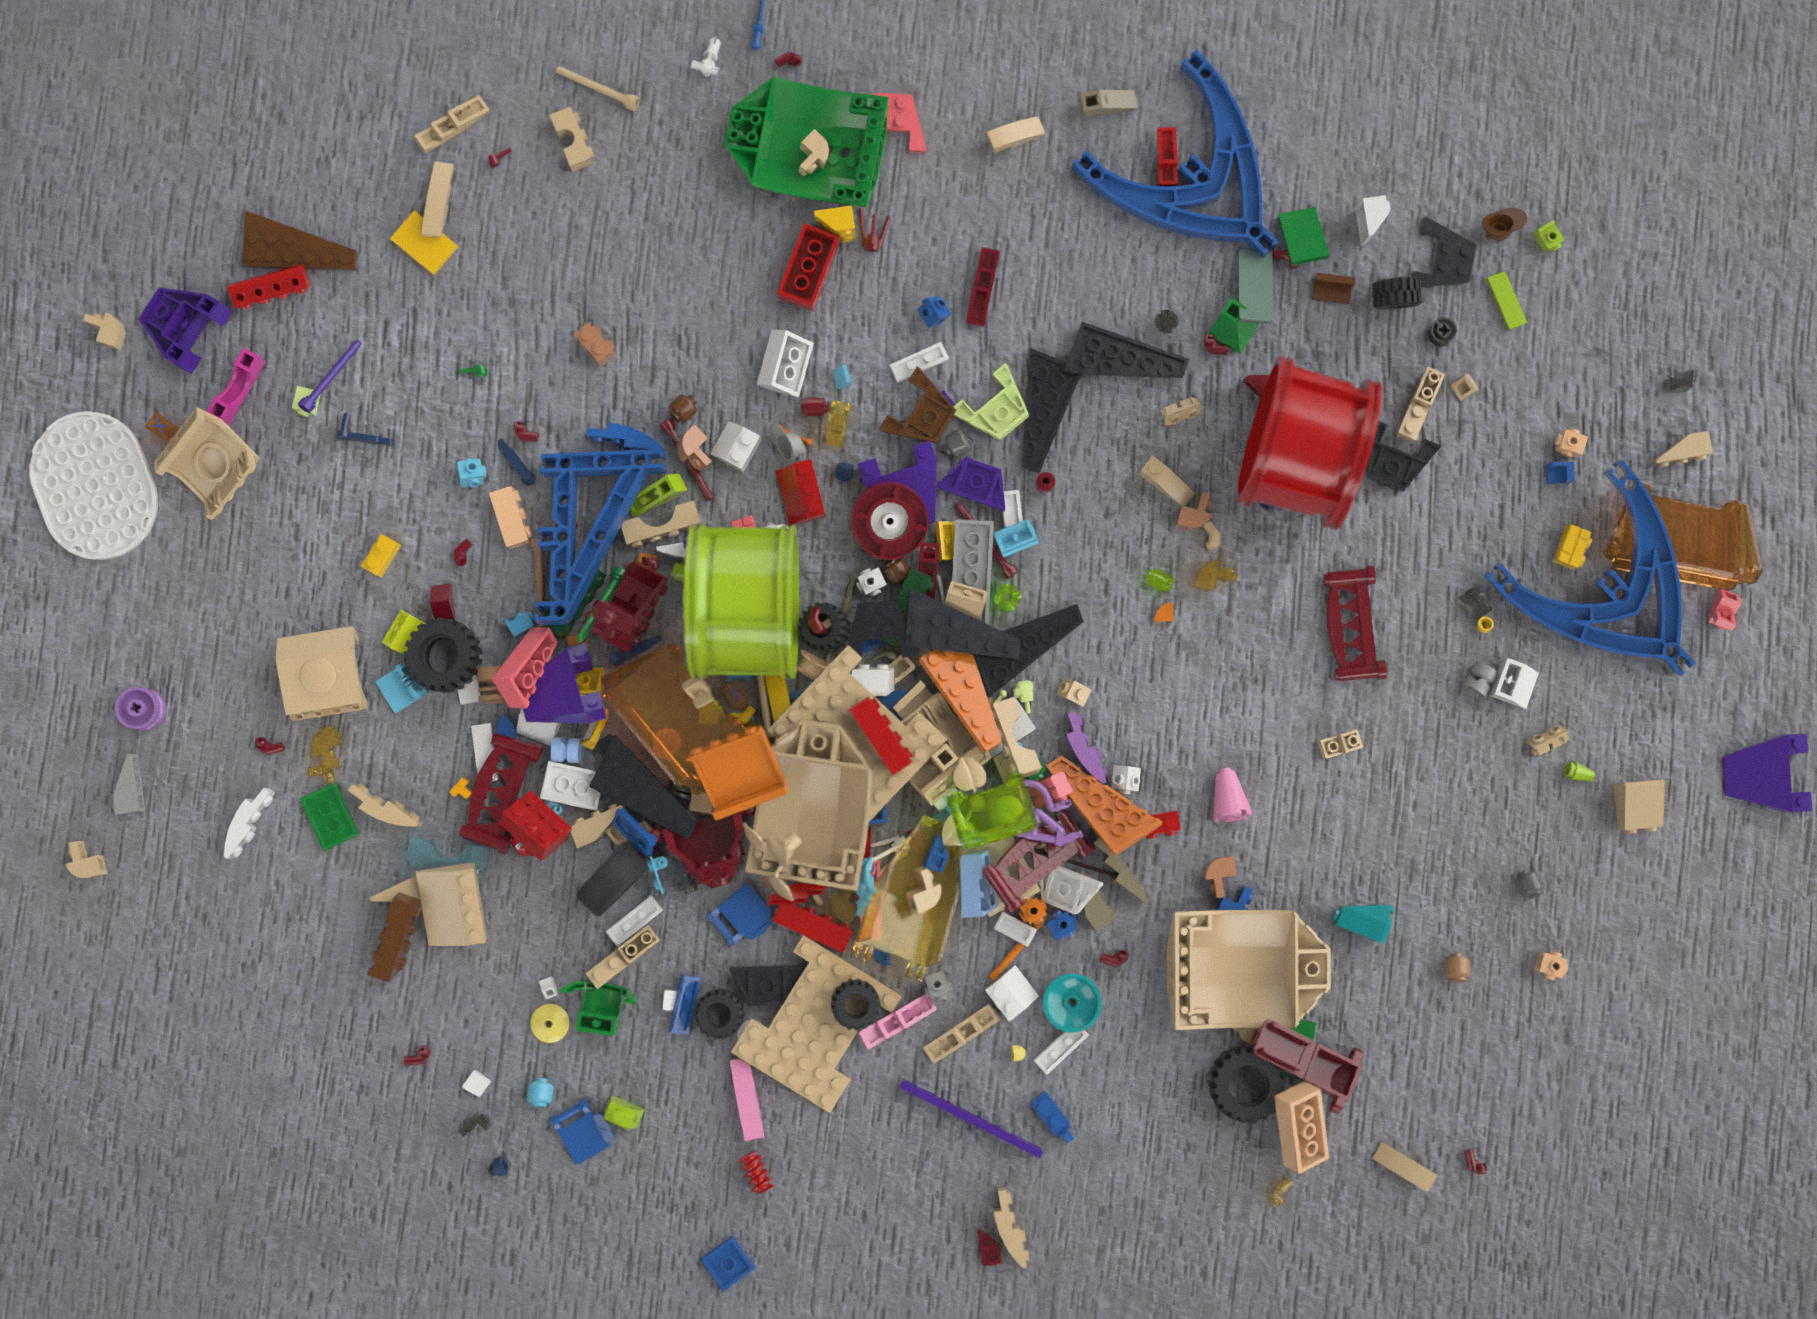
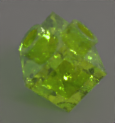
(1007, 605)

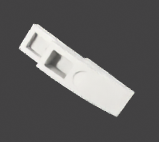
(241, 828)

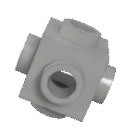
(938, 988)

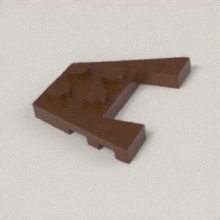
(929, 416)

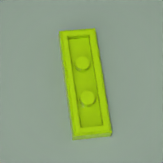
(1506, 300)

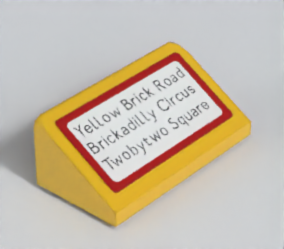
(593, 732)

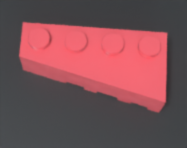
(524, 666)

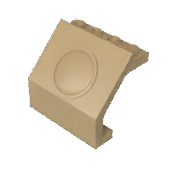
(208, 460)
(319, 673)
(929, 780)

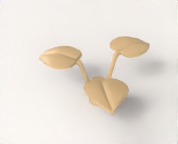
(966, 776)
(781, 850)

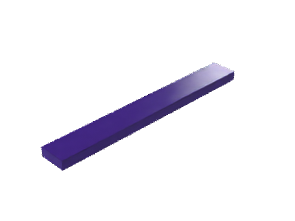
(971, 1118)

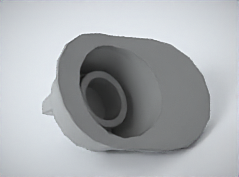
(787, 443)

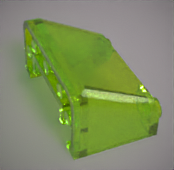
(993, 813)

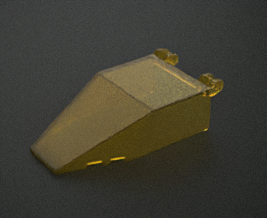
(888, 919)

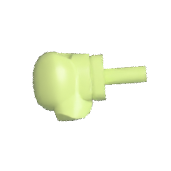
(1024, 691)

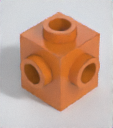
(1025, 910)

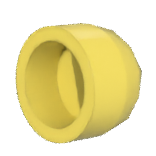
(1017, 1053)

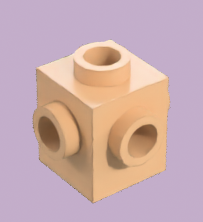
(1570, 443)
(1551, 965)

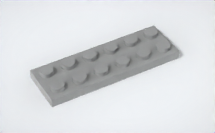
(974, 557)

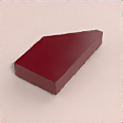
(989, 1249)

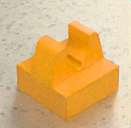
(461, 788)

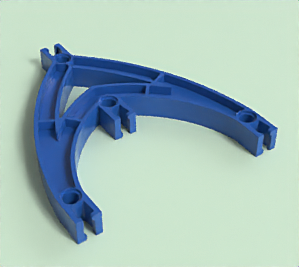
(1166, 205)
(1650, 558)

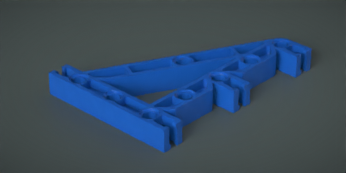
(583, 569)

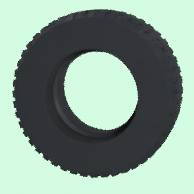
(611, 880)

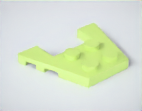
(1001, 413)

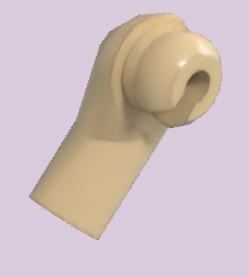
(1214, 536)

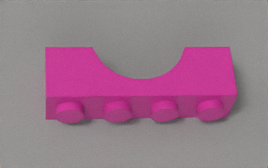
(246, 371)

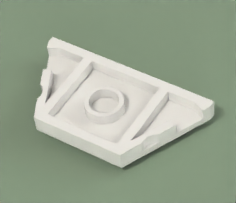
(1068, 889)

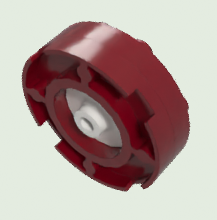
(893, 538)

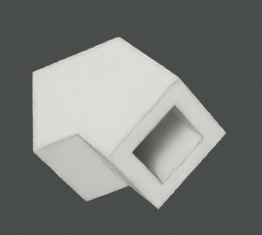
(548, 987)

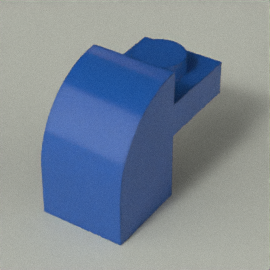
(1244, 897)

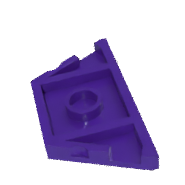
(976, 482)

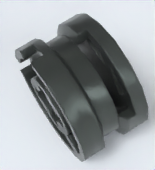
(1442, 331)
(673, 788)

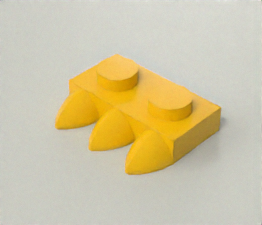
(945, 537)

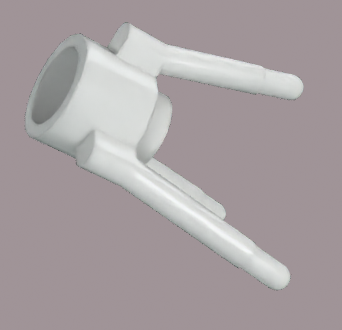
(898, 841)

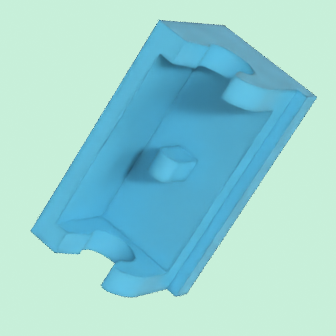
(1015, 538)

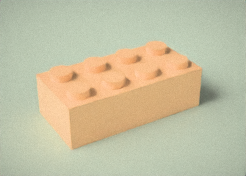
(1301, 1127)

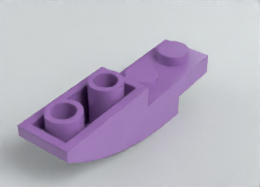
(1087, 757)

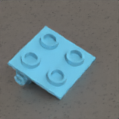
(400, 688)
(654, 865)

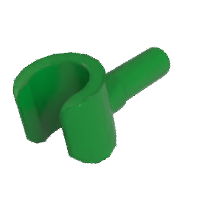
(480, 370)

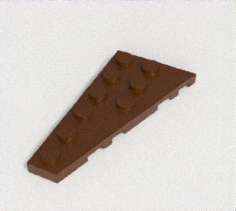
(281, 246)

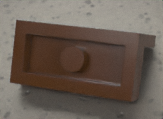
(1332, 288)

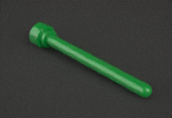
(616, 577)

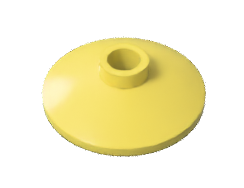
(559, 1020)

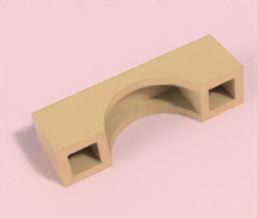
(637, 532)
(1020, 758)

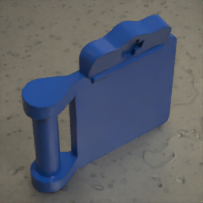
(745, 912)
(585, 1135)

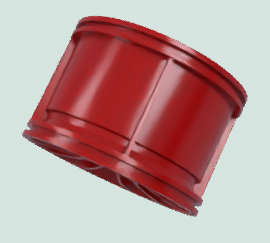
(1309, 442)

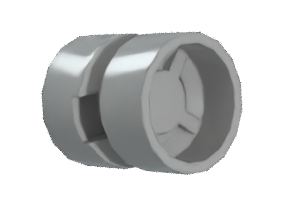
(1480, 679)

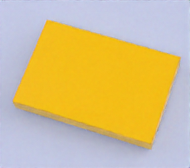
(426, 250)

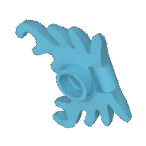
(865, 887)

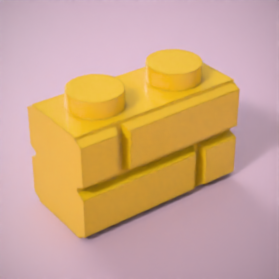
(1572, 547)
(381, 555)

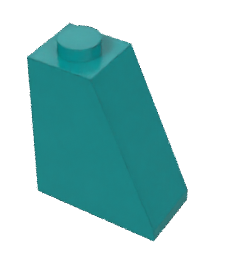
(1365, 920)

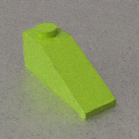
(658, 494)

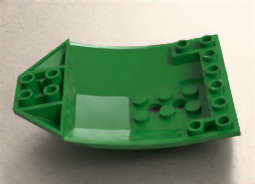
(775, 119)

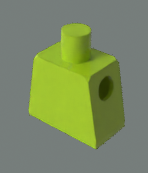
(623, 1113)

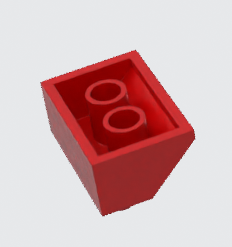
(800, 492)

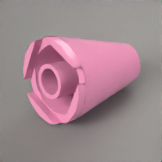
(1229, 798)

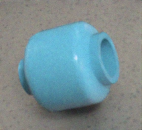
(540, 1093)

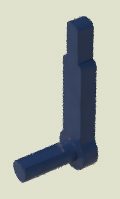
(343, 434)
(527, 477)
(619, 658)

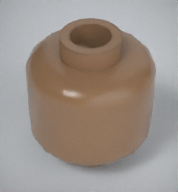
(1457, 968)

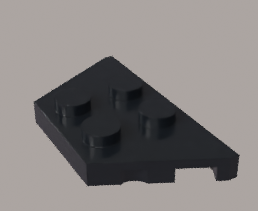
(766, 983)

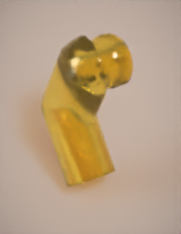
(323, 771)
(1281, 1189)

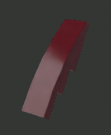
(983, 286)

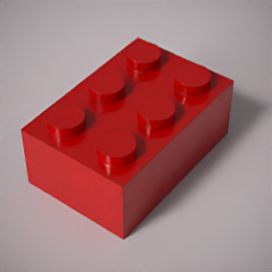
(535, 825)

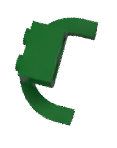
(600, 1006)

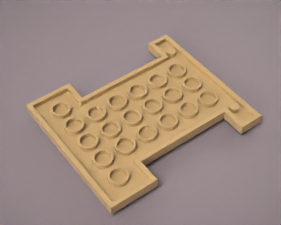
(829, 703)
(804, 1036)

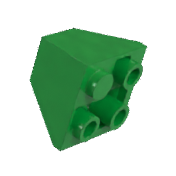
(1230, 329)

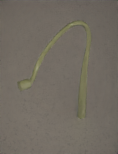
(846, 604)

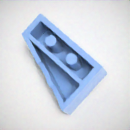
(976, 892)

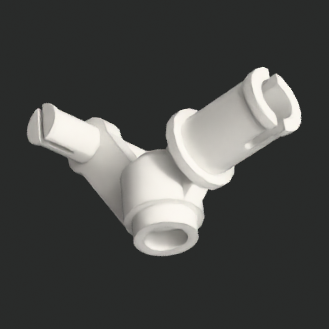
(707, 65)

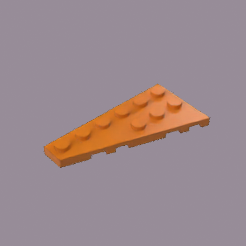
(962, 687)
(1107, 811)

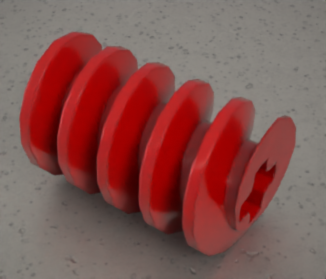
(755, 1172)

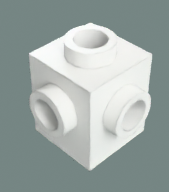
(875, 576)
(1126, 779)

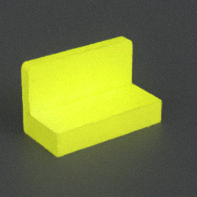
(400, 631)

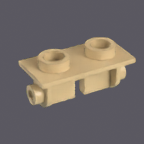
(1189, 409)
(1540, 743)

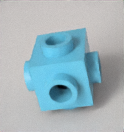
(470, 472)

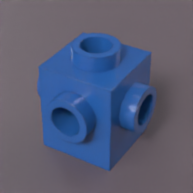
(934, 311)
(1054, 924)

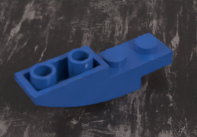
(619, 433)

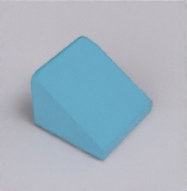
(841, 377)

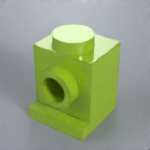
(1543, 239)

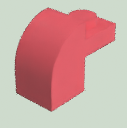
(1723, 610)

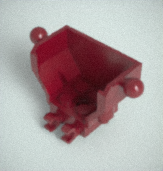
(632, 605)
(712, 850)

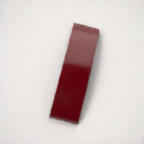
(929, 562)

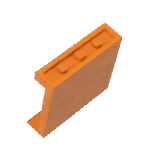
(739, 771)

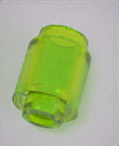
(1159, 580)

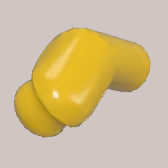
(746, 715)

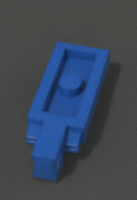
(1052, 1116)

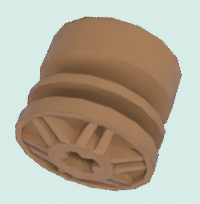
(493, 695)

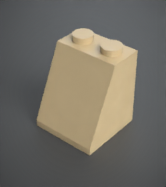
(1639, 805)

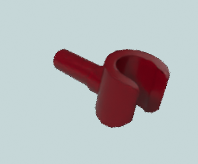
(494, 158)

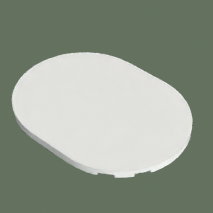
(93, 485)

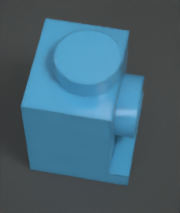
(521, 623)

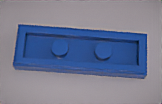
(684, 1004)

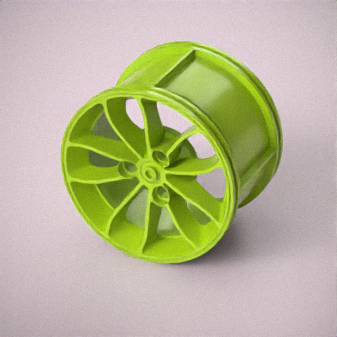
(742, 601)

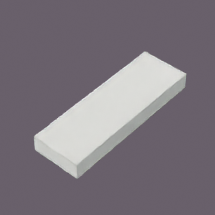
(923, 359)
(482, 738)
(634, 920)
(1059, 1049)

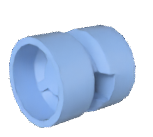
(563, 749)

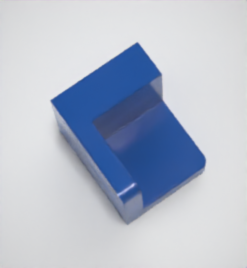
(1560, 473)

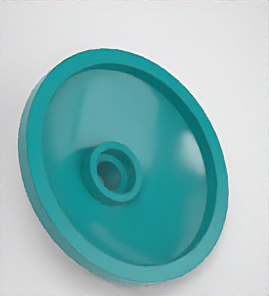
(1077, 1016)

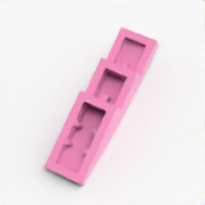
(896, 1021)
(747, 1100)

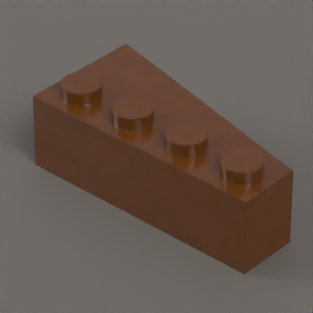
(395, 937)

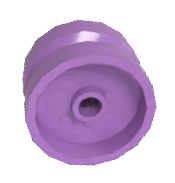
(140, 708)

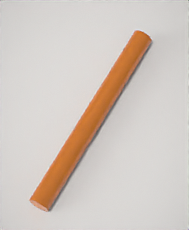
(1010, 956)

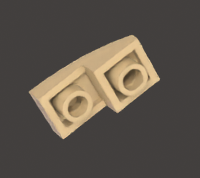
(1340, 744)

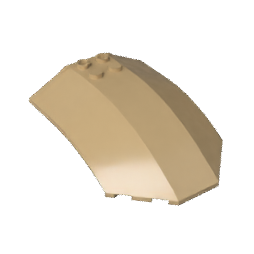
(823, 807)
(1243, 968)

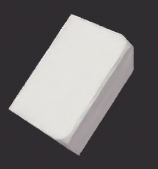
(669, 999)
(476, 1083)

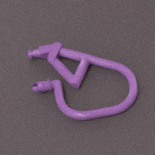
(1060, 838)

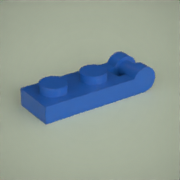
(634, 832)

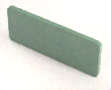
(1255, 286)

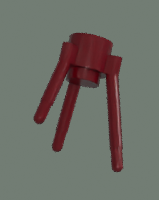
(872, 242)

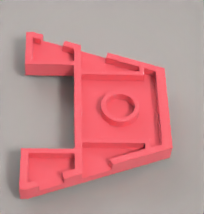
(904, 118)

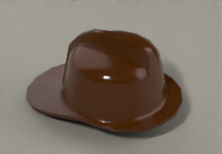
(1503, 223)

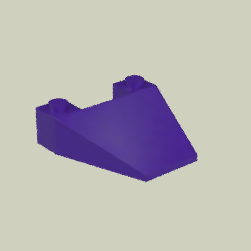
(176, 321)
(918, 477)
(558, 694)
(1763, 774)

